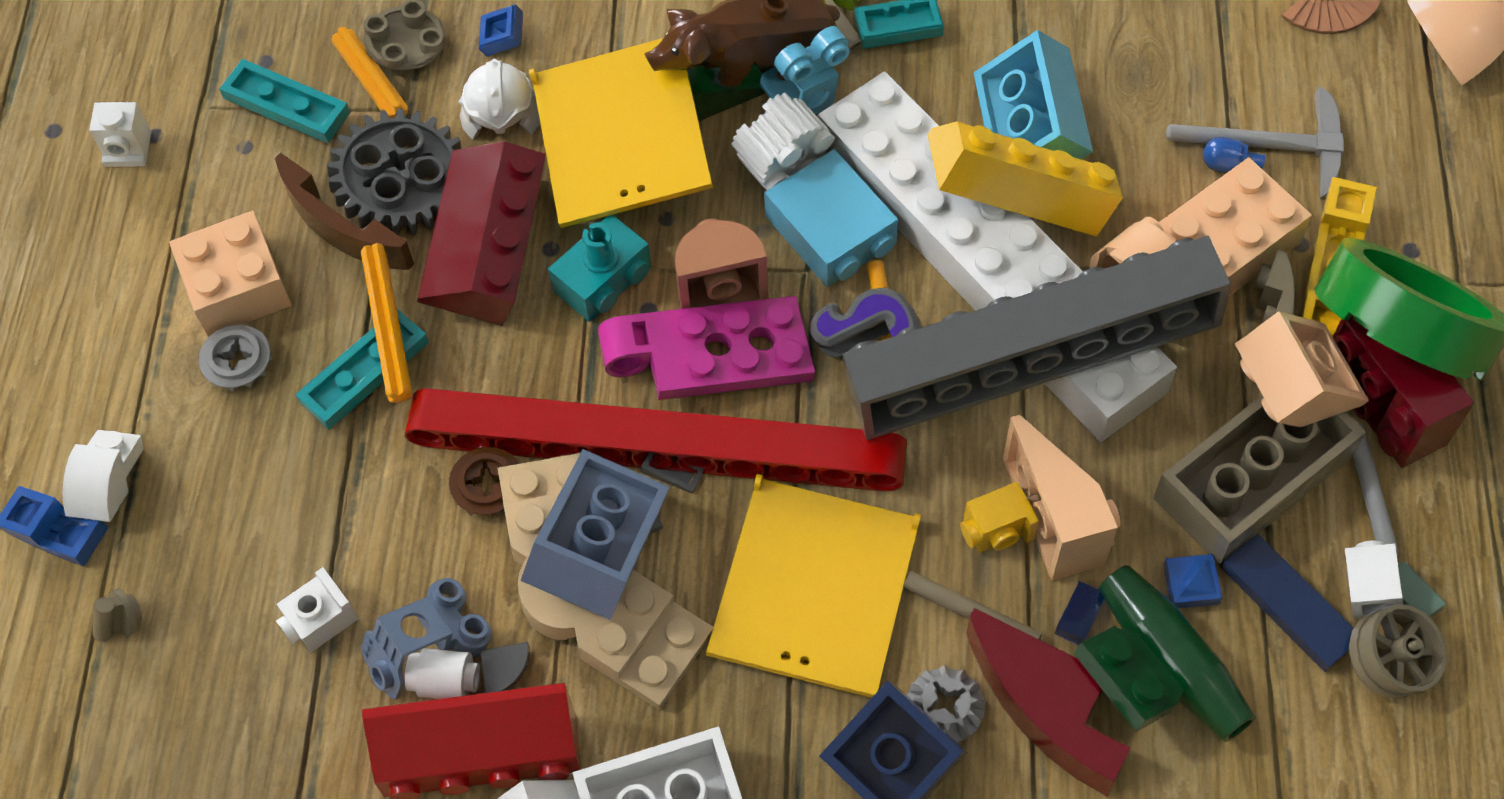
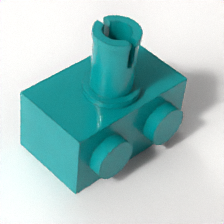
(600, 267)

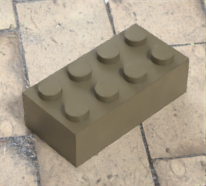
(1252, 475)

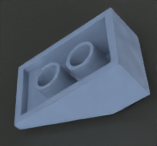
(594, 534)

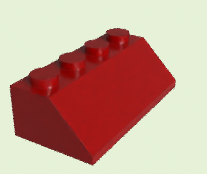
(472, 741)

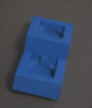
(43, 524)

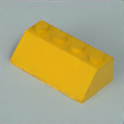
(1023, 177)

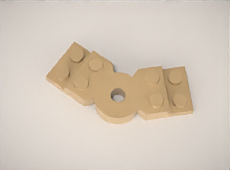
(649, 635)

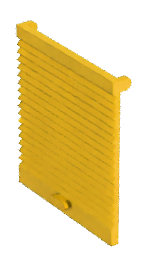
(617, 131)
(814, 585)

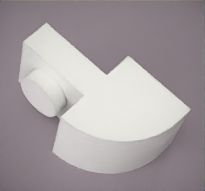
(97, 475)

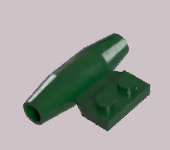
(1160, 661)

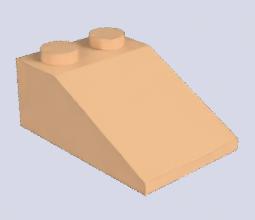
(1072, 512)

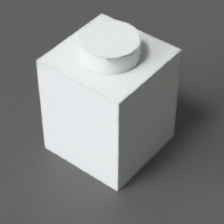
(1373, 577)

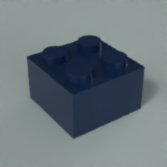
(893, 749)

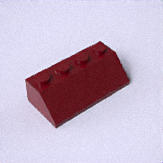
(482, 231)

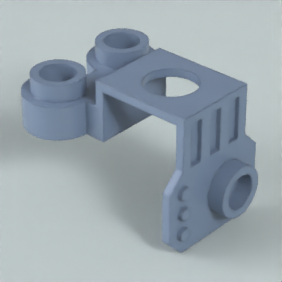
(388, 645)

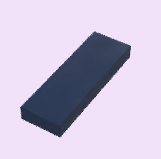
(1290, 602)

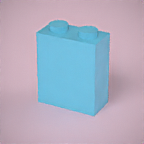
(831, 218)

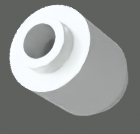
(441, 673)

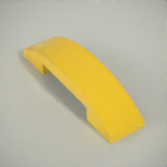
(1344, 216)

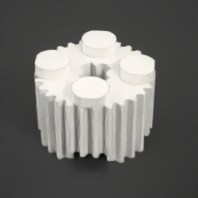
(781, 140)

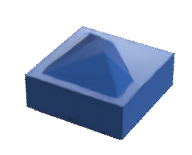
(501, 30)
(1192, 581)

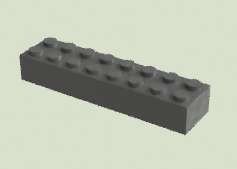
(1037, 336)

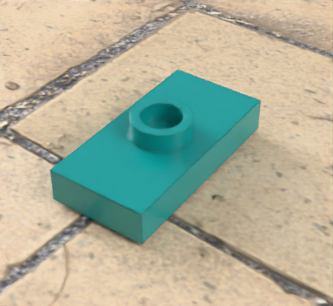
(898, 22)

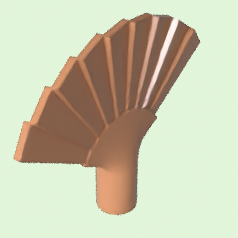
(1330, 15)

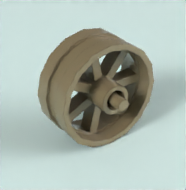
(1374, 653)

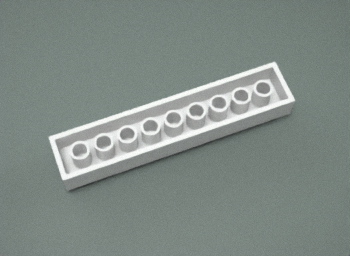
(977, 245)

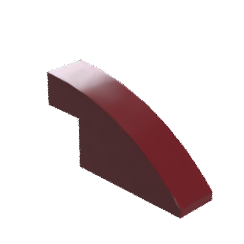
(1047, 699)

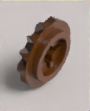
(470, 471)

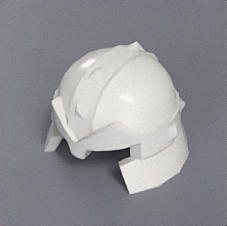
(498, 98)

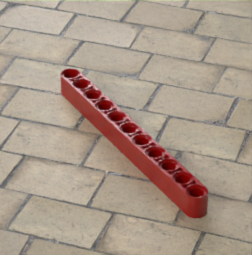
(628, 434)

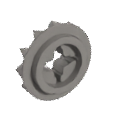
(223, 345)
(968, 708)

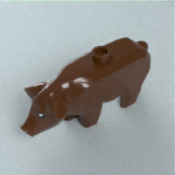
(739, 35)

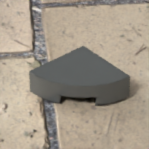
(504, 666)

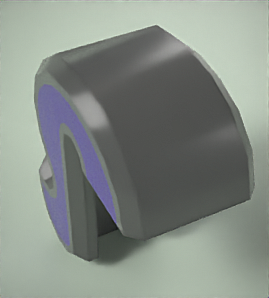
(868, 318)

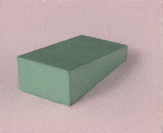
(1417, 592)

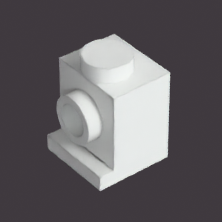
(120, 133)
(328, 618)

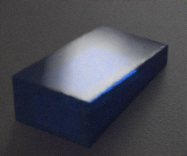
(1080, 613)

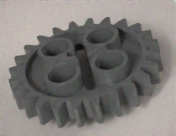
(395, 170)

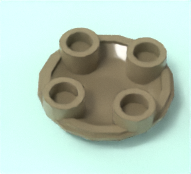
(404, 36)

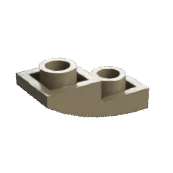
(1276, 286)

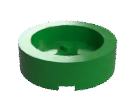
(1413, 309)

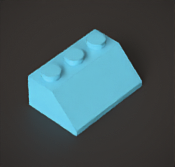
(1035, 96)

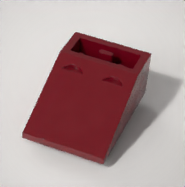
(1408, 403)

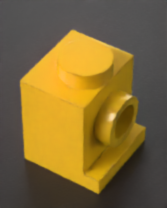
(999, 519)

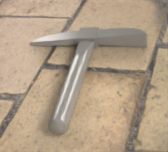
(1327, 142)

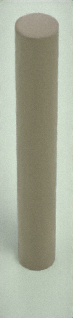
(957, 602)

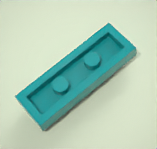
(285, 100)
(354, 375)

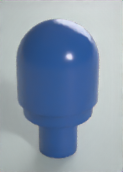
(1225, 153)

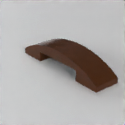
(333, 226)

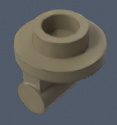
(115, 614)

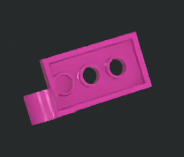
(677, 351)

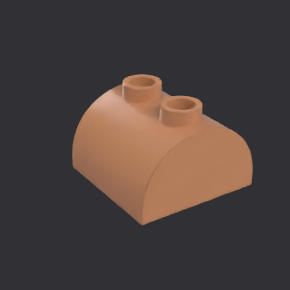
(720, 265)

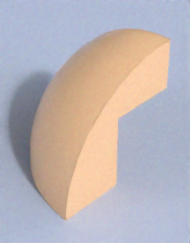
(1463, 32)

